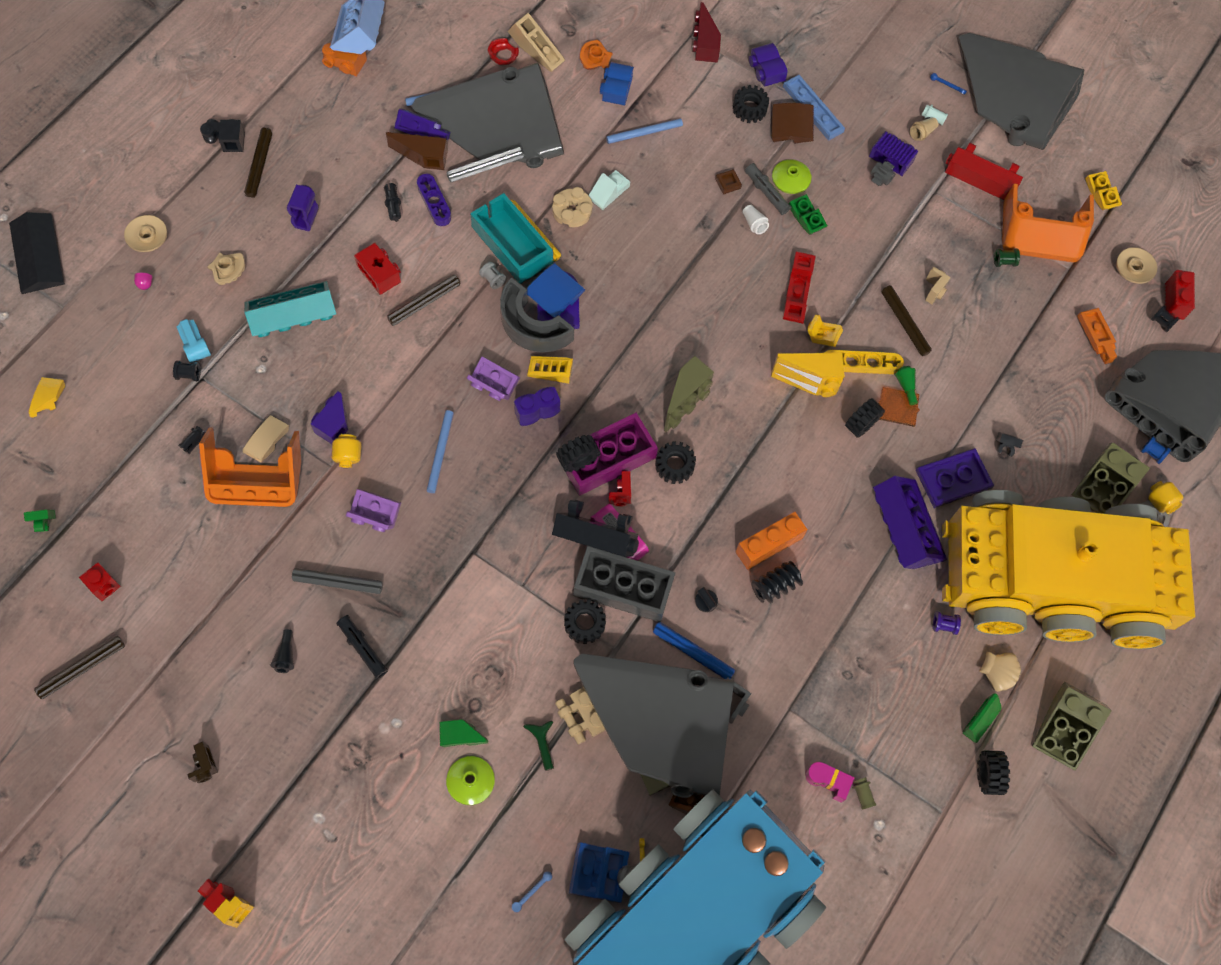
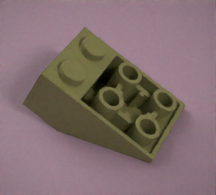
(691, 386)
(1110, 479)
(1071, 725)

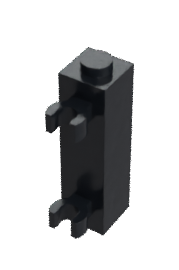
(596, 534)

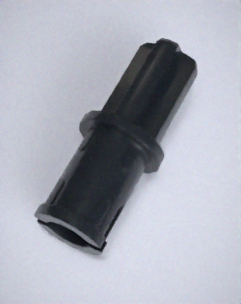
(392, 202)

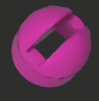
(143, 280)

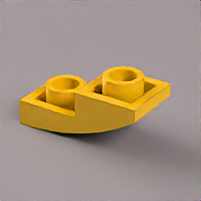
(1104, 194)

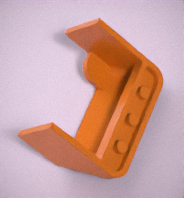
(1045, 236)
(249, 484)

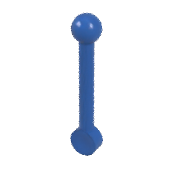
(934, 76)

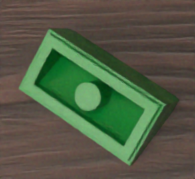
(983, 718)

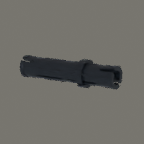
(346, 625)

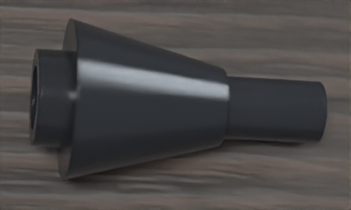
(283, 658)

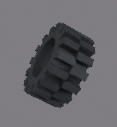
(753, 95)
(864, 417)
(578, 453)
(675, 474)
(585, 608)
(993, 772)

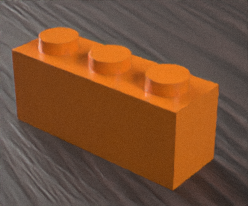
(771, 540)

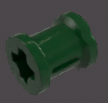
(1007, 257)

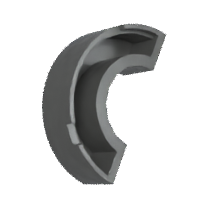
(527, 332)

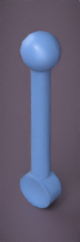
(517, 906)

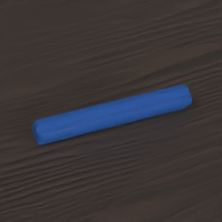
(693, 651)

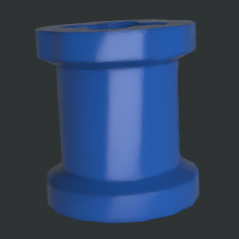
(1155, 450)

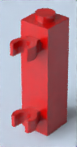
(981, 172)

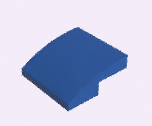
(554, 290)
(597, 872)

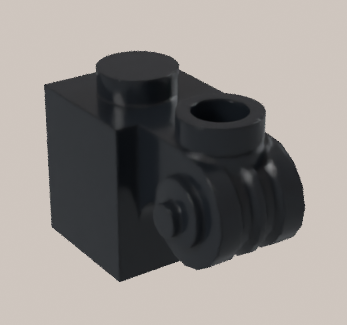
(228, 132)

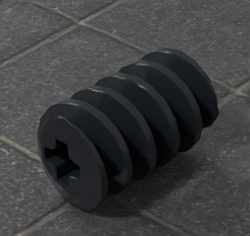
(776, 582)

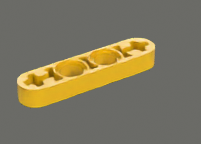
(862, 365)

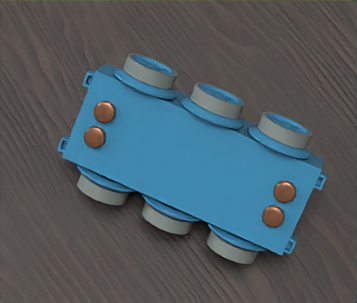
(717, 900)

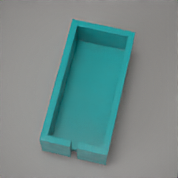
(512, 238)

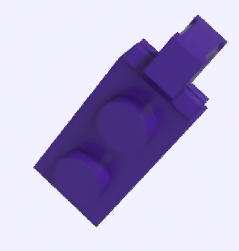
(417, 124)

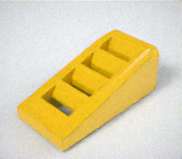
(557, 376)

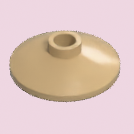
(142, 227)
(1136, 265)

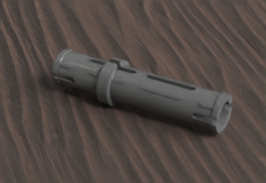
(781, 205)

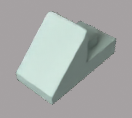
(608, 189)

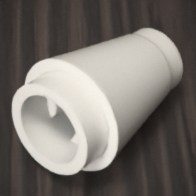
(757, 221)

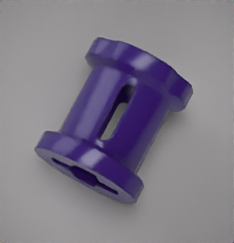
(946, 623)

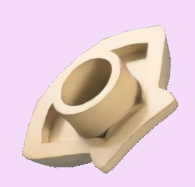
(227, 267)
(1001, 670)

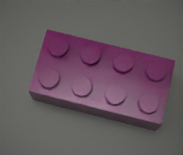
(622, 448)

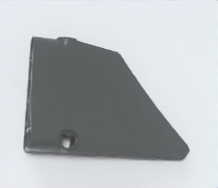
(498, 115)
(662, 719)

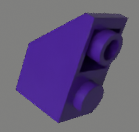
(331, 420)

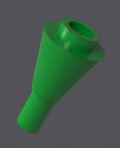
(907, 378)

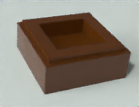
(728, 181)

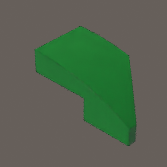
(459, 733)

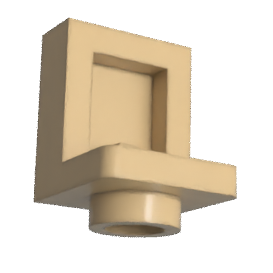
(939, 280)

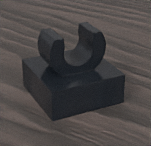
(1010, 441)

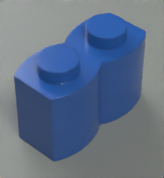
(617, 83)

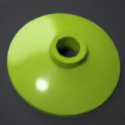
(789, 182)
(473, 792)

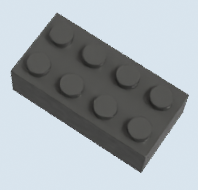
(623, 584)

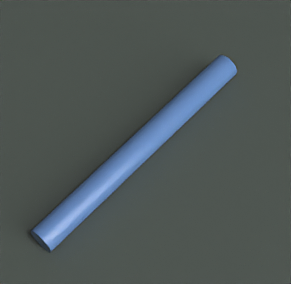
(644, 131)
(440, 450)

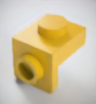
(823, 332)

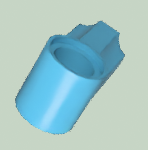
(194, 344)

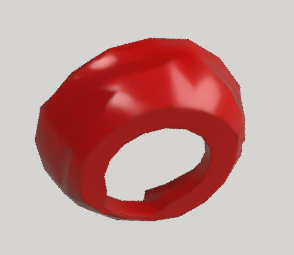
(502, 44)

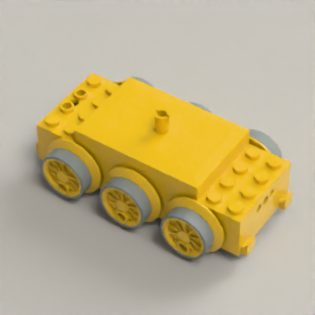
(1068, 569)

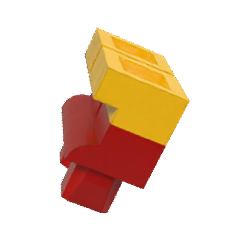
(223, 905)

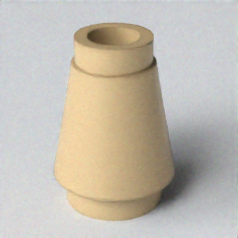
(923, 128)

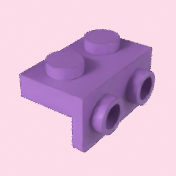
(494, 379)
(374, 510)

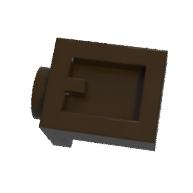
(204, 759)

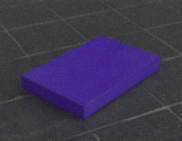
(954, 478)

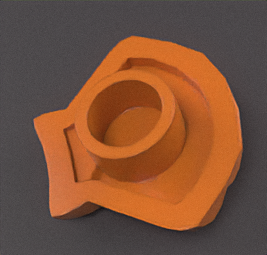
(594, 55)

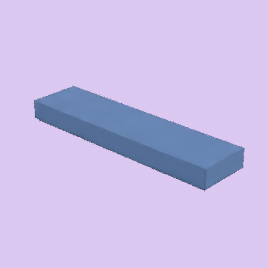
(823, 117)

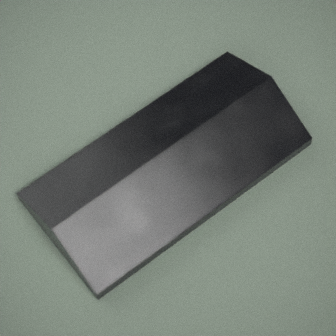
(36, 252)

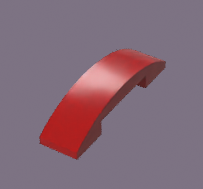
(798, 287)

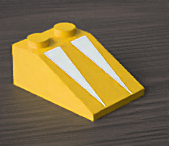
(810, 372)

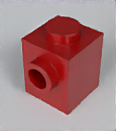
(99, 582)

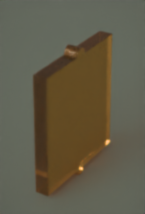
(897, 407)

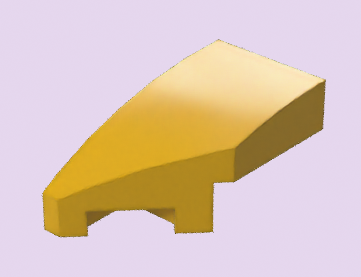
(45, 395)

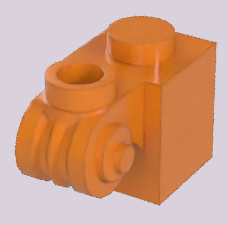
(346, 62)

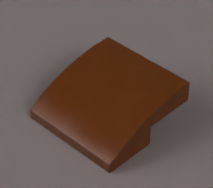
(793, 122)

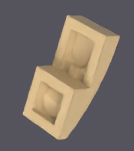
(264, 439)

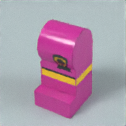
(831, 779)

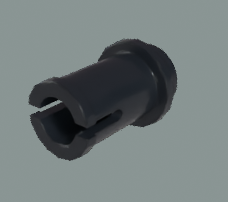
(192, 440)

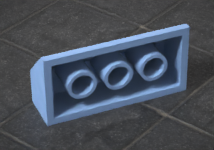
(357, 26)

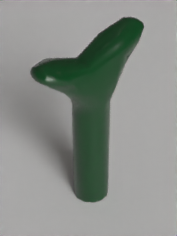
(540, 734)

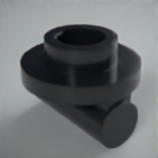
(706, 600)

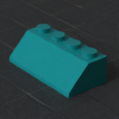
(289, 309)

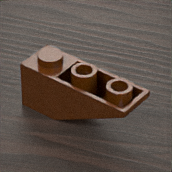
(423, 150)

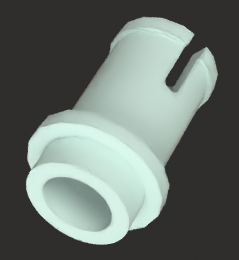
(930, 112)

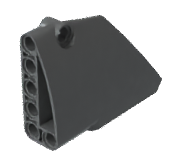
(1020, 88)
(1172, 398)

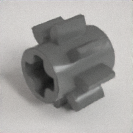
(883, 173)

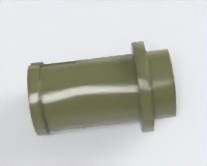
(864, 793)

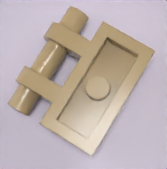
(586, 711)

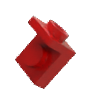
(623, 494)

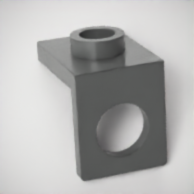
(742, 707)

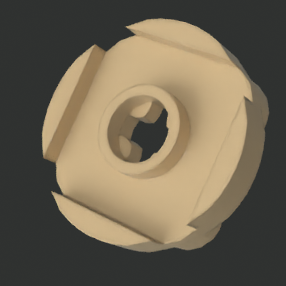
(572, 197)

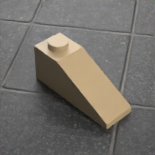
(535, 42)

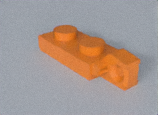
(1098, 334)

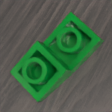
(806, 215)

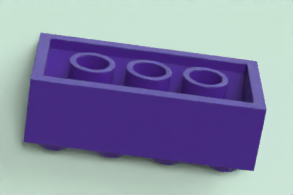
(909, 523)

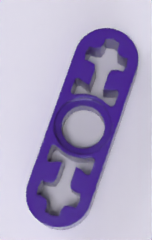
(434, 207)

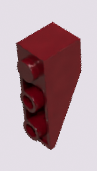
(708, 37)

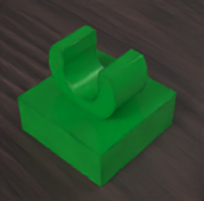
(40, 519)

